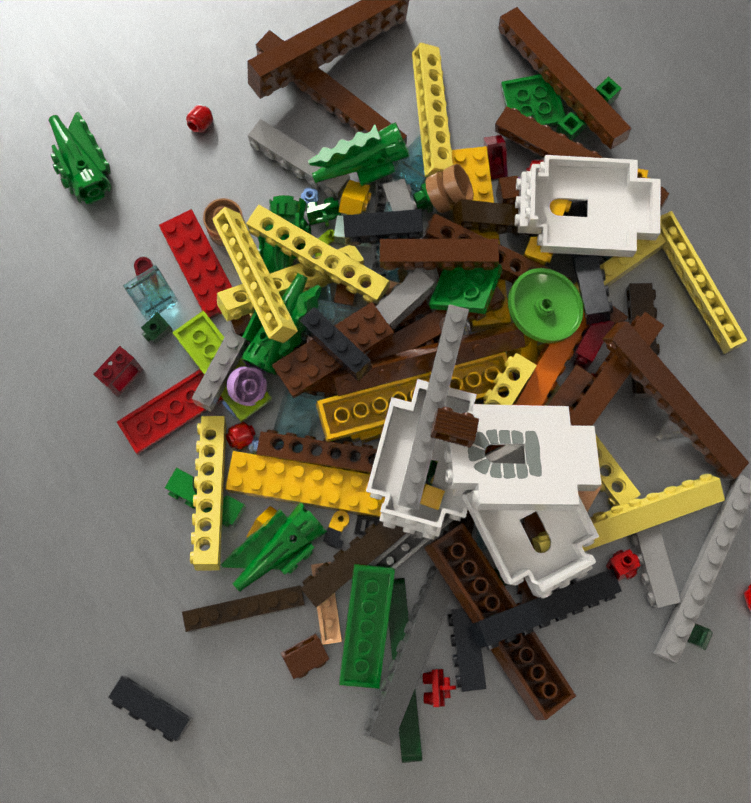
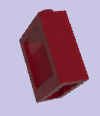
(591, 344)
(120, 373)

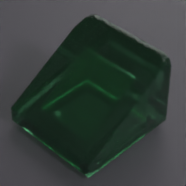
(700, 636)

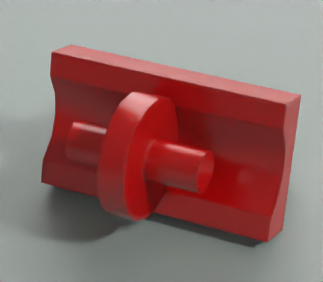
(440, 686)

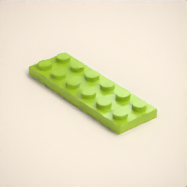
(201, 341)

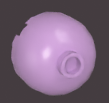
(246, 385)

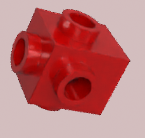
(624, 564)

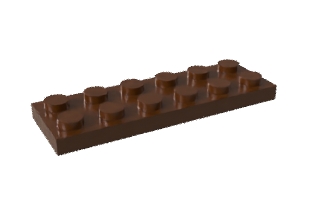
(313, 364)

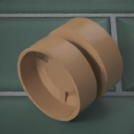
(449, 188)
(212, 210)

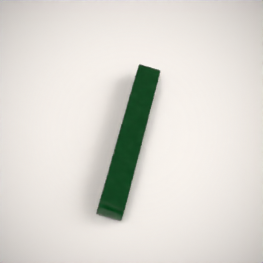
(409, 729)

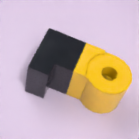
(335, 529)

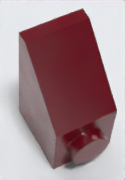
(496, 156)

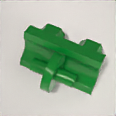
(422, 199)
(324, 212)

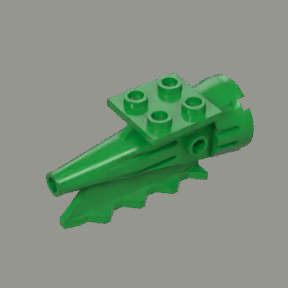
(367, 154)
(79, 160)
(293, 212)
(265, 351)
(272, 548)

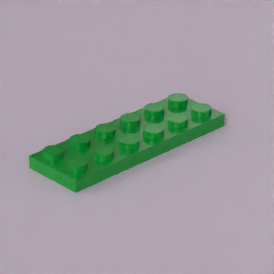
(366, 626)

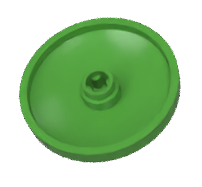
(545, 305)

